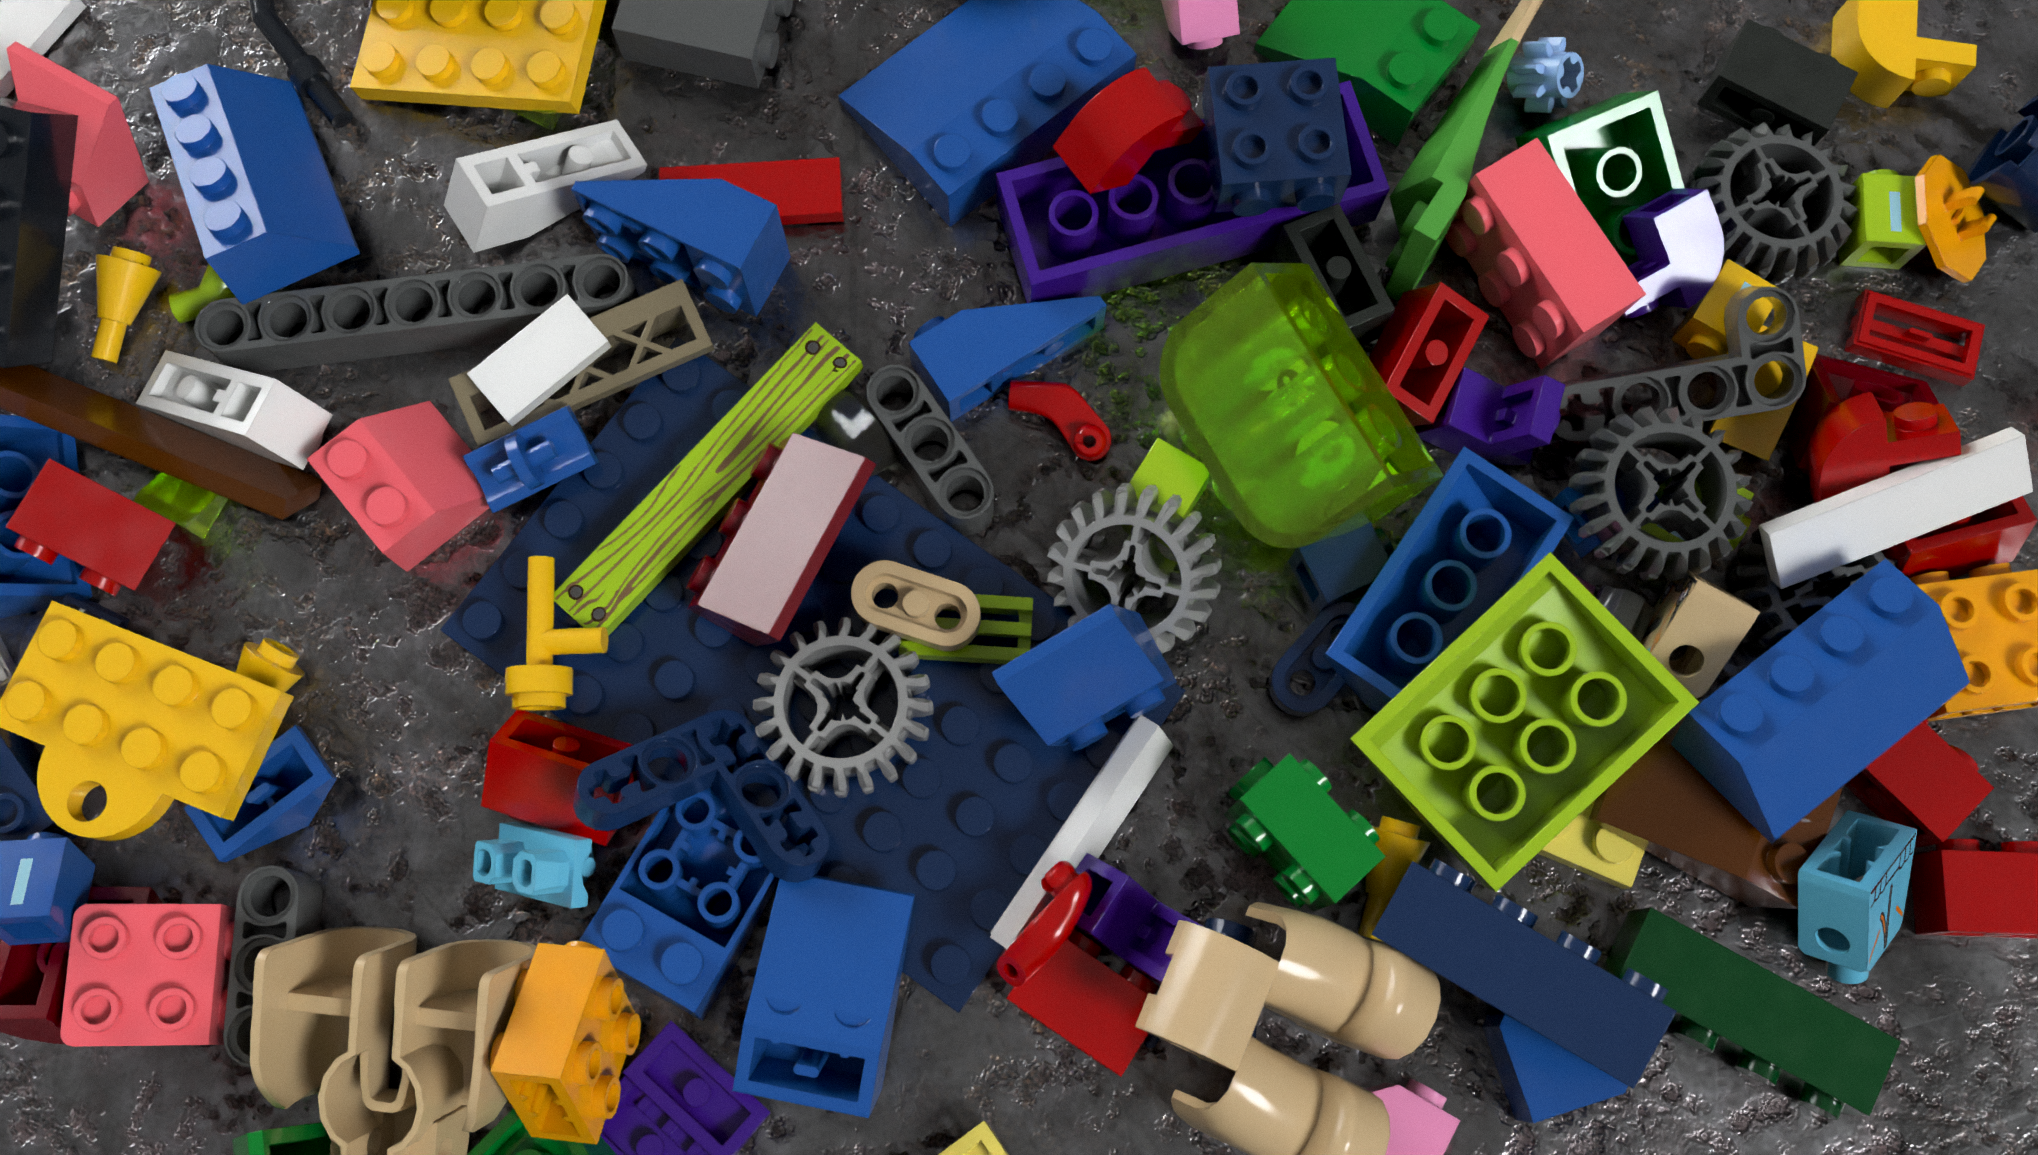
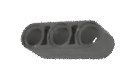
(924, 422)
(258, 928)

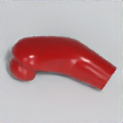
(1067, 410)
(1050, 927)

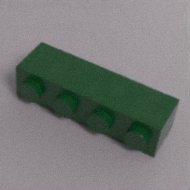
(1757, 1016)

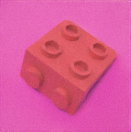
(147, 975)

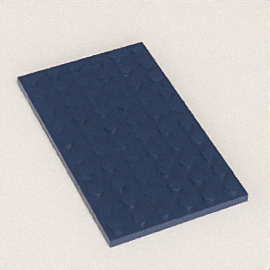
(984, 785)

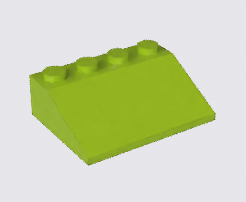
(1522, 722)

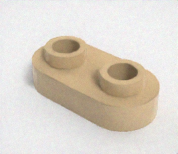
(918, 604)

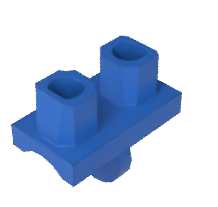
(531, 458)

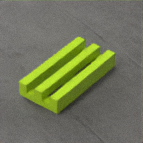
(985, 654)

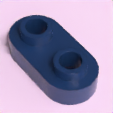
(1307, 659)

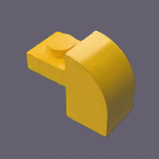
(1884, 49)

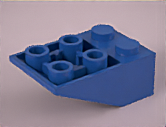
(693, 232)
(685, 904)
(825, 995)

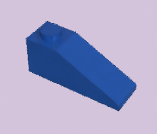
(985, 348)

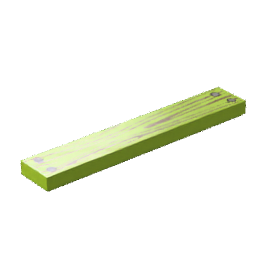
(706, 482)

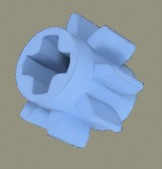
(1545, 74)

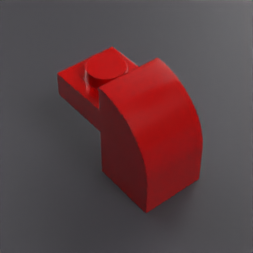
(1124, 128)
(1861, 442)

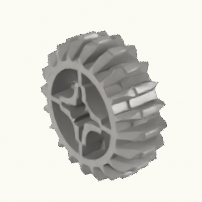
(1084, 563)
(859, 682)

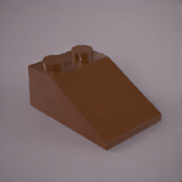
(1691, 825)

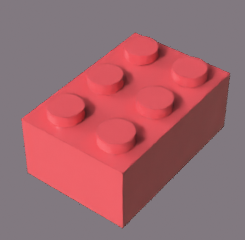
(1540, 255)

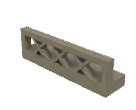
(624, 327)

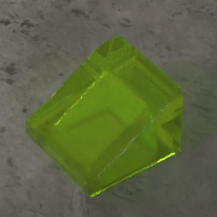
(182, 503)

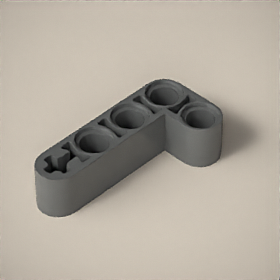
(1732, 371)

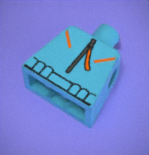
(1849, 919)

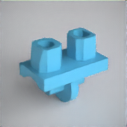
(536, 864)

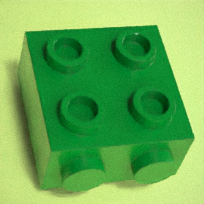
(1301, 832)

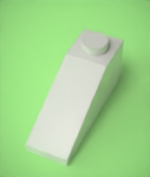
(528, 184)
(236, 407)

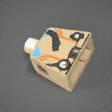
(1703, 619)

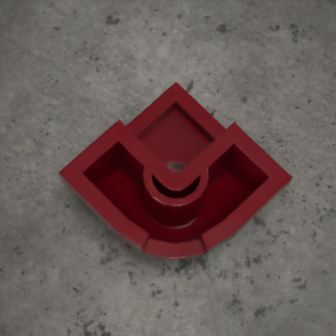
(36, 975)

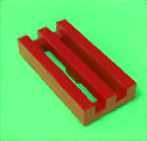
(1912, 347)

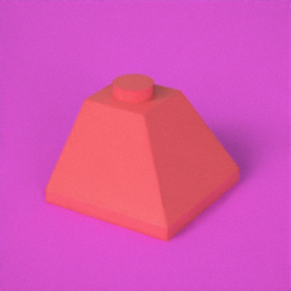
(105, 156)

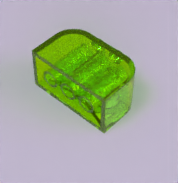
(1289, 410)

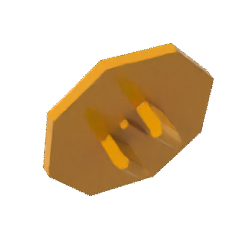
(1951, 218)

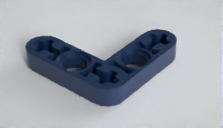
(706, 768)

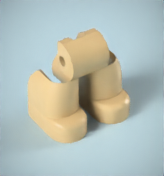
(1325, 983)
(328, 1030)

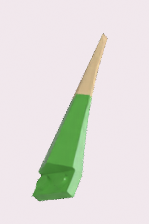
(1440, 173)

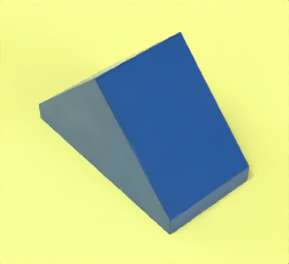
(279, 802)
(1541, 1075)

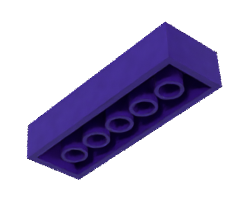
(1158, 223)

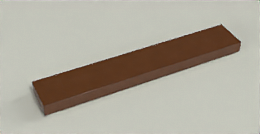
(156, 442)

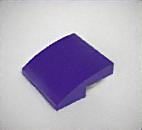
(680, 1103)

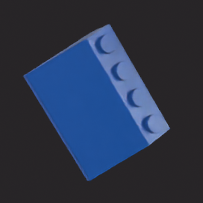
(985, 94)

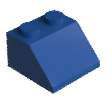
(1087, 677)

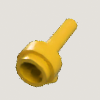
(539, 682)

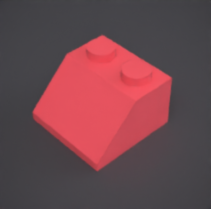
(403, 480)

